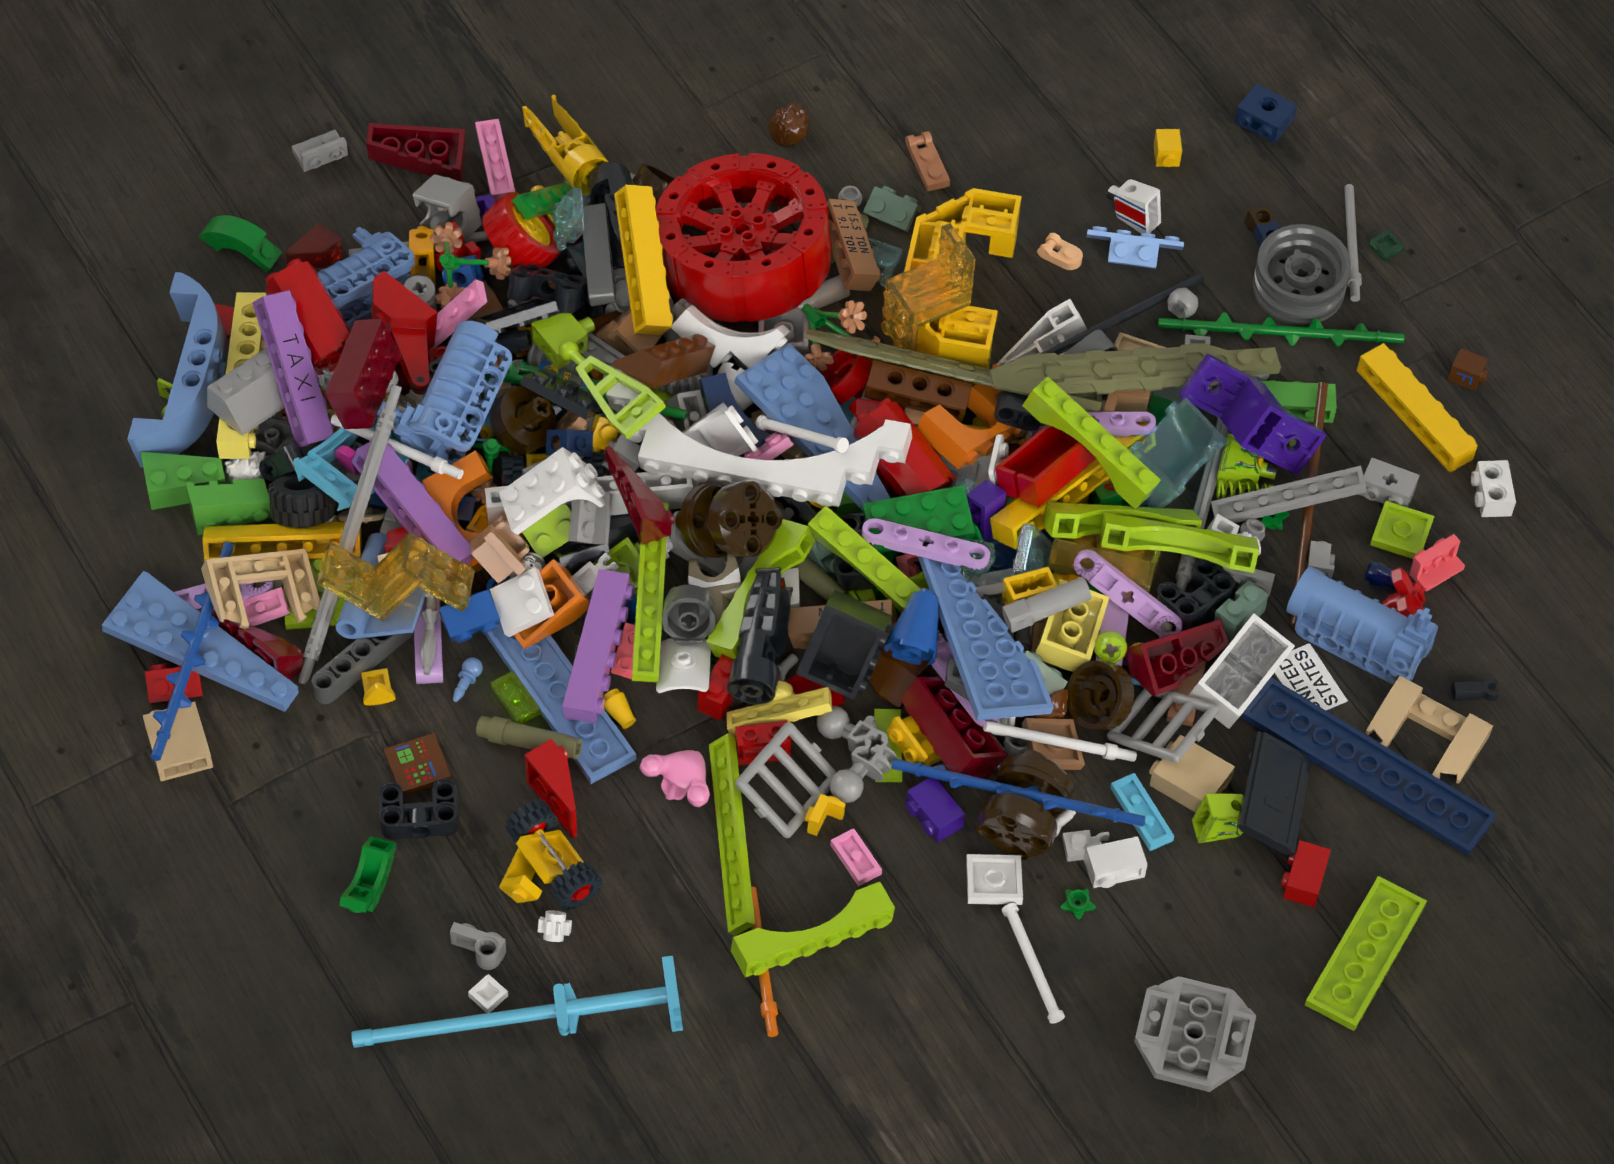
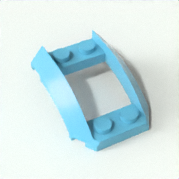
(325, 476)

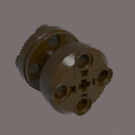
(728, 519)
(1016, 821)

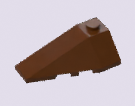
(894, 677)

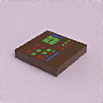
(417, 763)

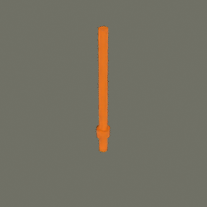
(768, 1006)

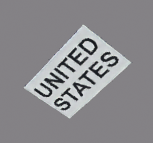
(1308, 676)

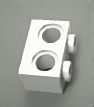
(1493, 488)

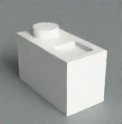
(1115, 862)

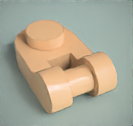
(1068, 257)

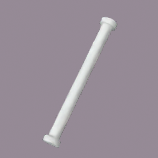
(839, 444)
(1010, 911)

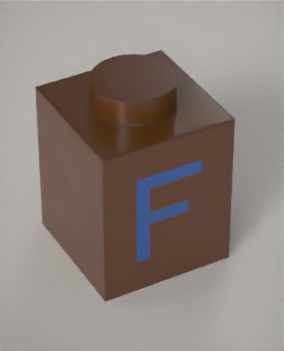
(1469, 370)

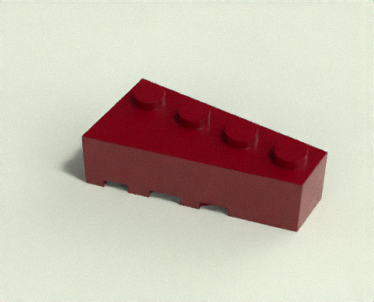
(419, 148)

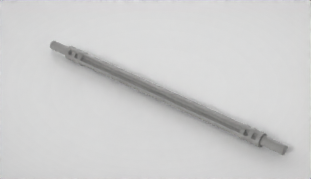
(1202, 504)
(351, 528)

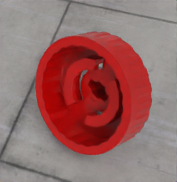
(847, 375)

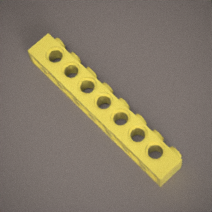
(244, 343)

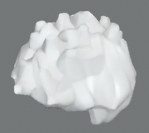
(244, 468)

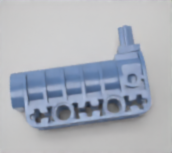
(352, 278)
(454, 393)
(1360, 627)

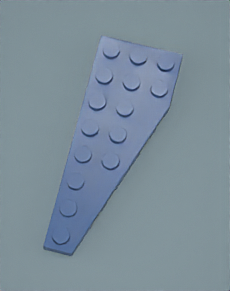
(799, 396)
(990, 663)

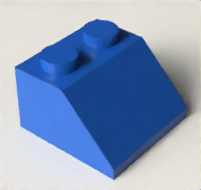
(478, 616)

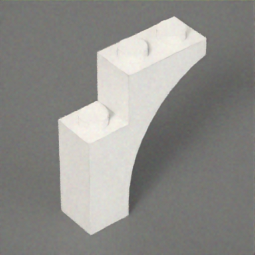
(746, 346)

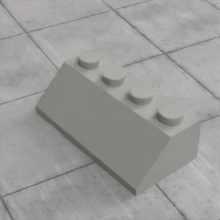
(246, 394)

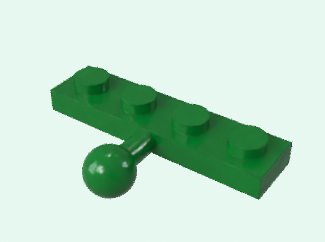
(540, 201)

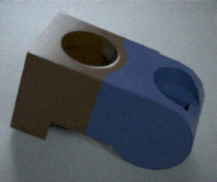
(1262, 225)

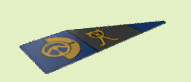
(565, 373)

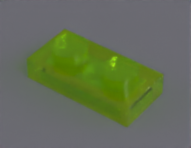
(515, 698)

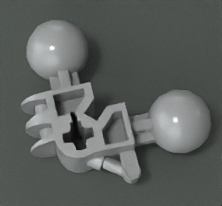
(868, 748)

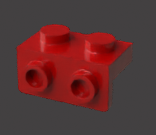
(161, 689)

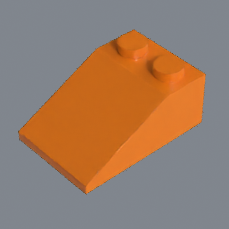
(567, 602)

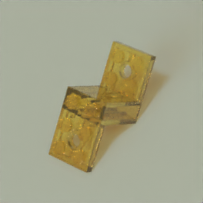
(929, 290)
(396, 576)

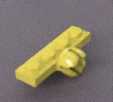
(782, 708)

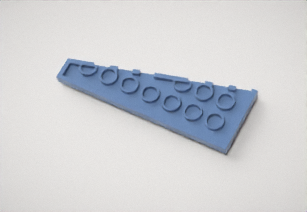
(154, 621)

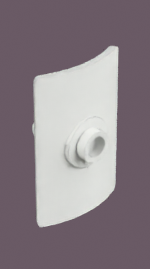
(683, 666)

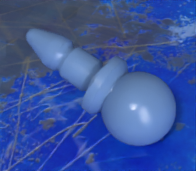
(471, 669)

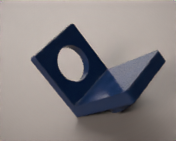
(572, 440)

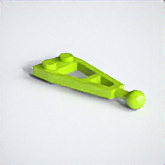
(634, 414)

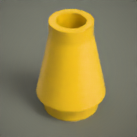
(618, 708)

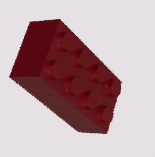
(363, 374)
(951, 730)

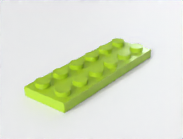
(1365, 953)

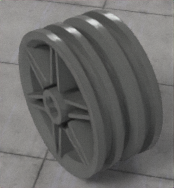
(1299, 288)

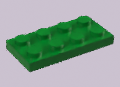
(934, 511)

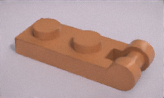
(927, 161)

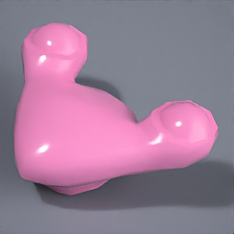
(682, 775)

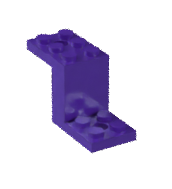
(1252, 414)

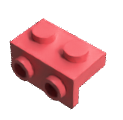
(1437, 563)

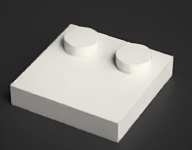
(522, 602)
(994, 879)

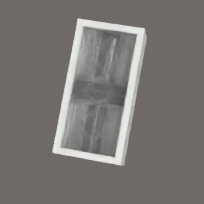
(1242, 669)

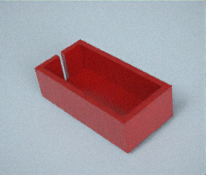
(1042, 466)

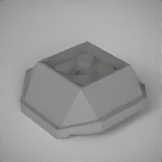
(1201, 1009)

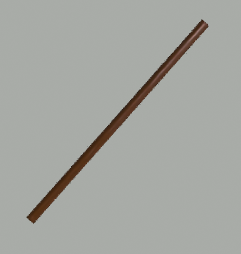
(1312, 472)

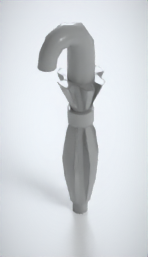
(428, 642)

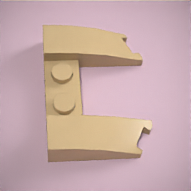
(226, 573)
(1406, 701)

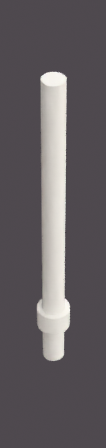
(436, 464)
(1108, 751)

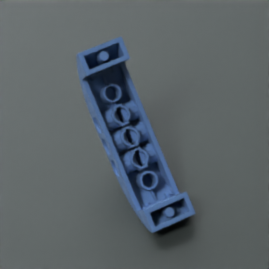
(200, 364)

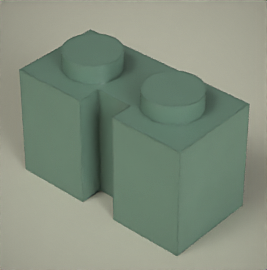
(1247, 601)

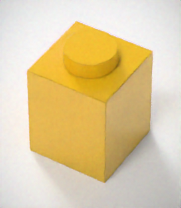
(1167, 148)

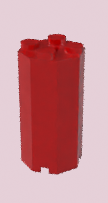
(322, 322)
(922, 468)

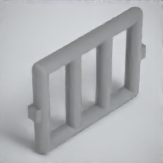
(1156, 749)
(758, 766)

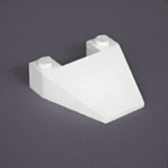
(1053, 328)

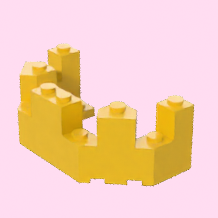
(969, 331)

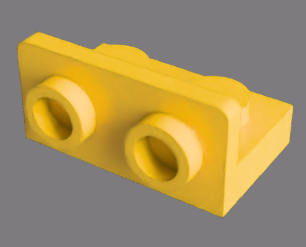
(911, 741)

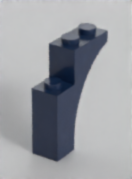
(716, 391)

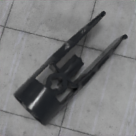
(602, 185)
(763, 638)

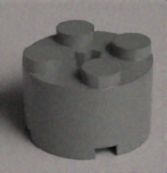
(688, 614)

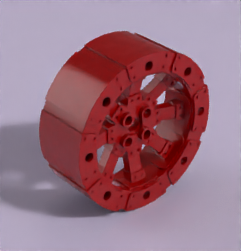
(743, 278)

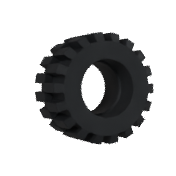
(299, 503)

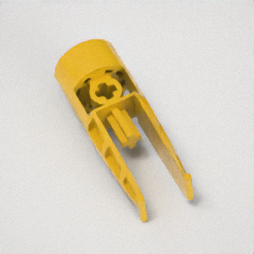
(575, 152)

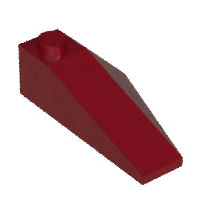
(643, 506)
(268, 647)
(1169, 660)

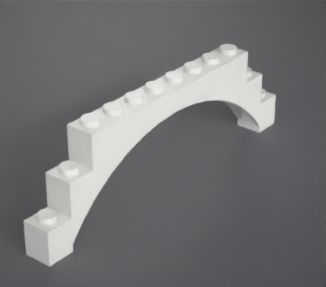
(804, 479)

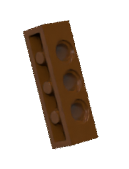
(907, 396)

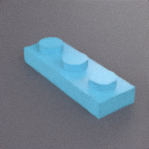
(1137, 801)

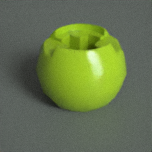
(1117, 641)

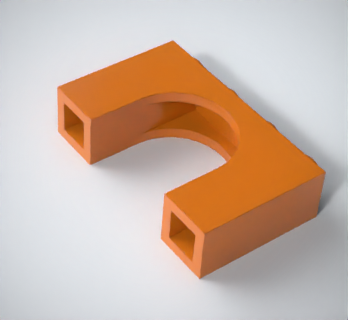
(960, 443)
(449, 492)

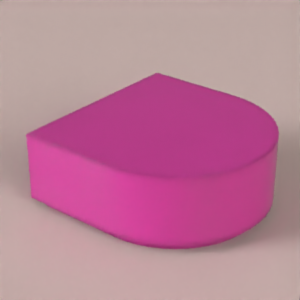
(345, 456)

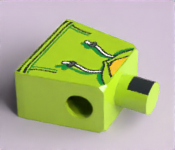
(1243, 465)
(1217, 817)

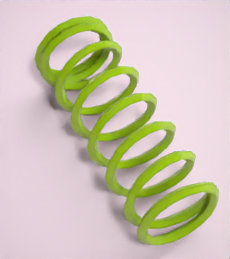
(1220, 485)

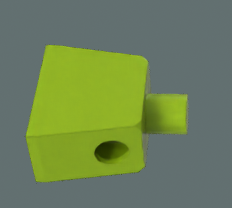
(553, 331)

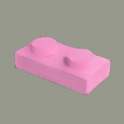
(266, 606)
(856, 857)

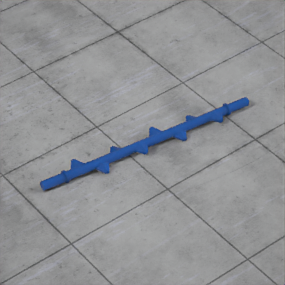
(192, 659)
(1049, 801)

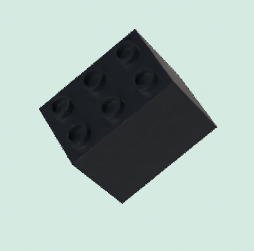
(845, 645)

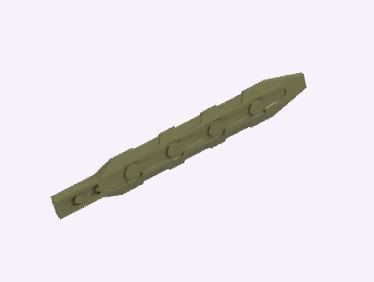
(1126, 369)
(1088, 401)

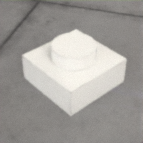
(488, 994)

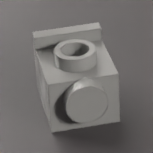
(1321, 557)

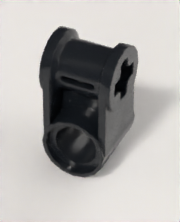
(281, 461)

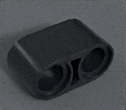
(1012, 413)

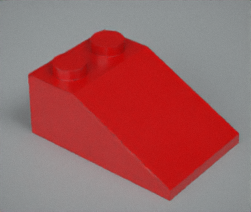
(550, 779)

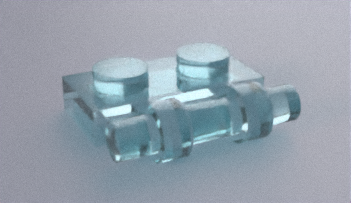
(568, 218)

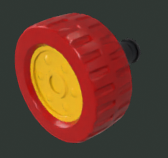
(527, 240)

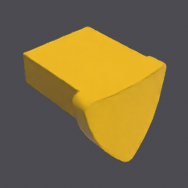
(377, 687)

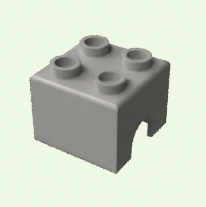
(448, 202)

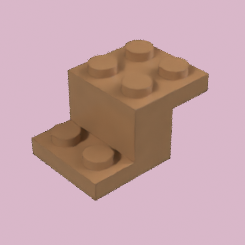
(1126, 401)

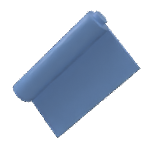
(358, 623)

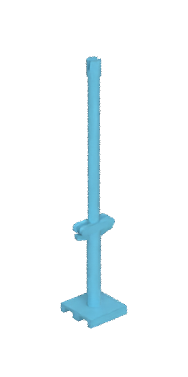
(566, 1009)

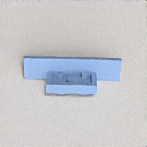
(1134, 250)

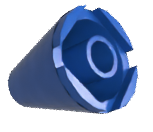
(916, 630)

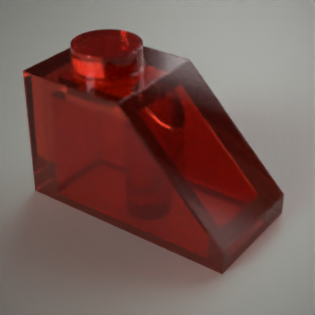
(317, 247)

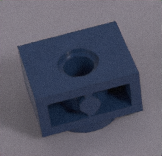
(1265, 113)

